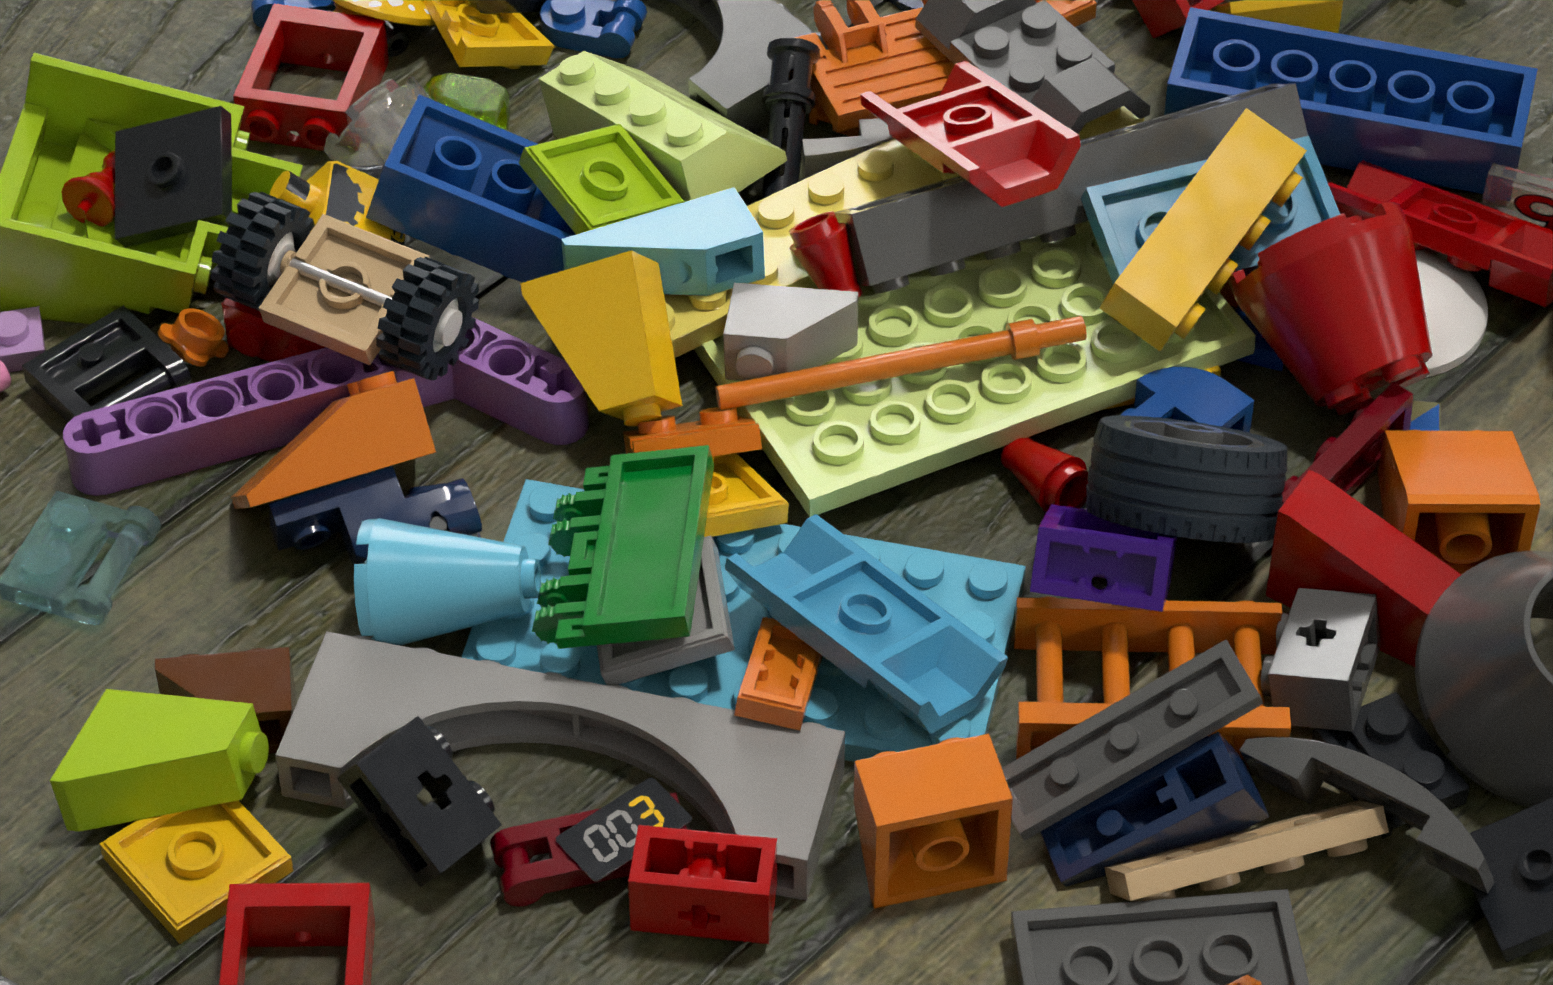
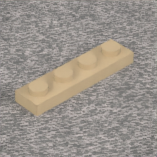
(1274, 846)

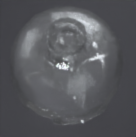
(374, 124)

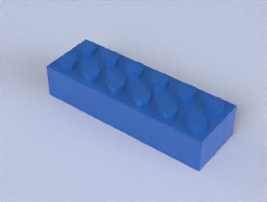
(1365, 98)

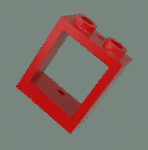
(312, 40)
(299, 918)

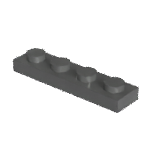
(1128, 738)

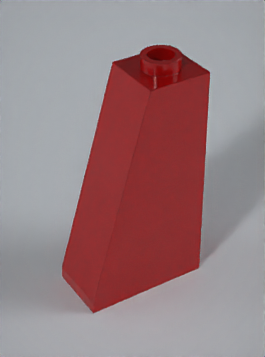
(1341, 545)

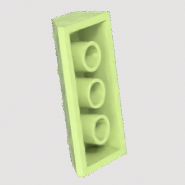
(682, 138)

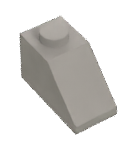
(786, 329)

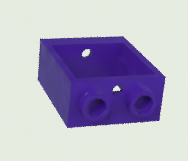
(1080, 546)

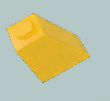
(612, 333)

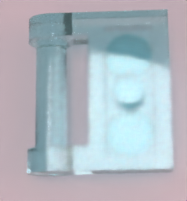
(63, 549)

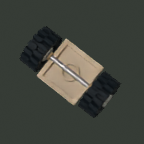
(344, 286)

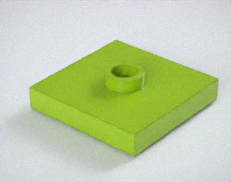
(597, 178)

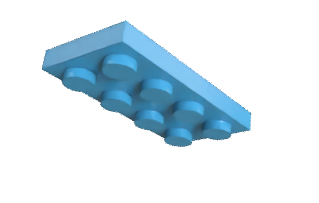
(1131, 208)

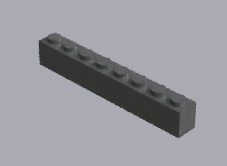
(953, 220)

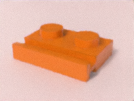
(721, 430)

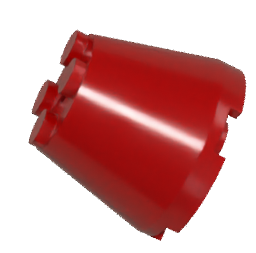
(1342, 306)

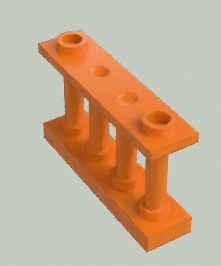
(1181, 630)

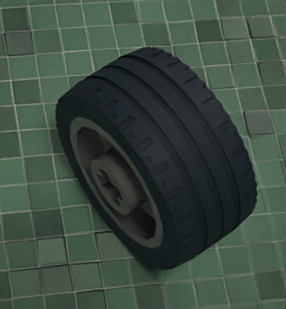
(1186, 479)

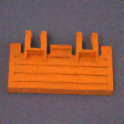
(873, 56)

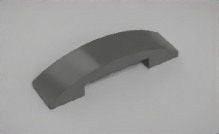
(1304, 765)

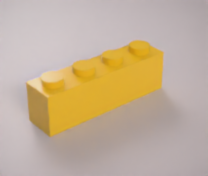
(1203, 230)

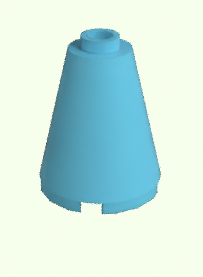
(437, 581)

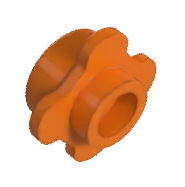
(195, 337)

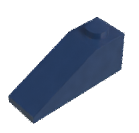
(1172, 805)

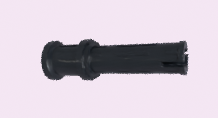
(789, 100)

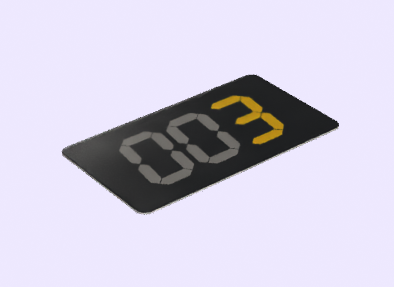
(609, 835)

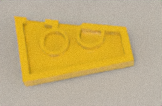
(488, 38)

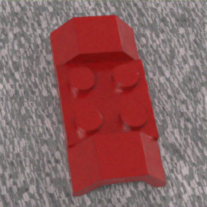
(983, 136)
(1462, 229)

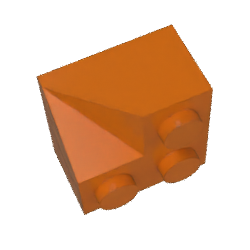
(932, 819)

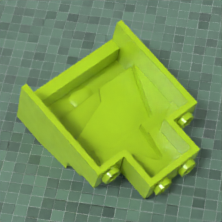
(79, 268)

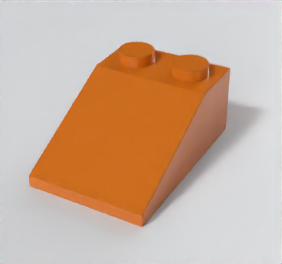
(353, 436)

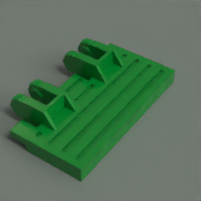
(630, 550)

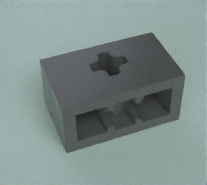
(1323, 658)

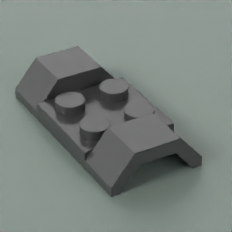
(1032, 54)

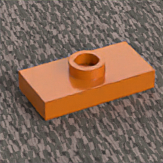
(778, 677)

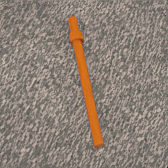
(1019, 340)

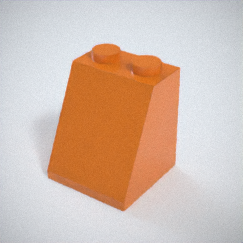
(1459, 493)

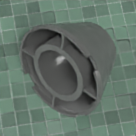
(1485, 678)

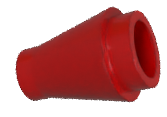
(825, 252)
(1047, 473)

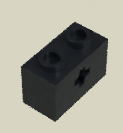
(386, 791)

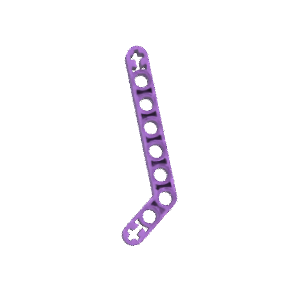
(277, 400)

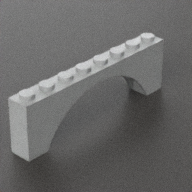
(729, 767)

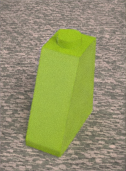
(157, 758)

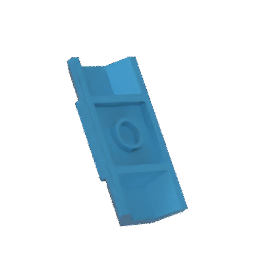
(873, 625)

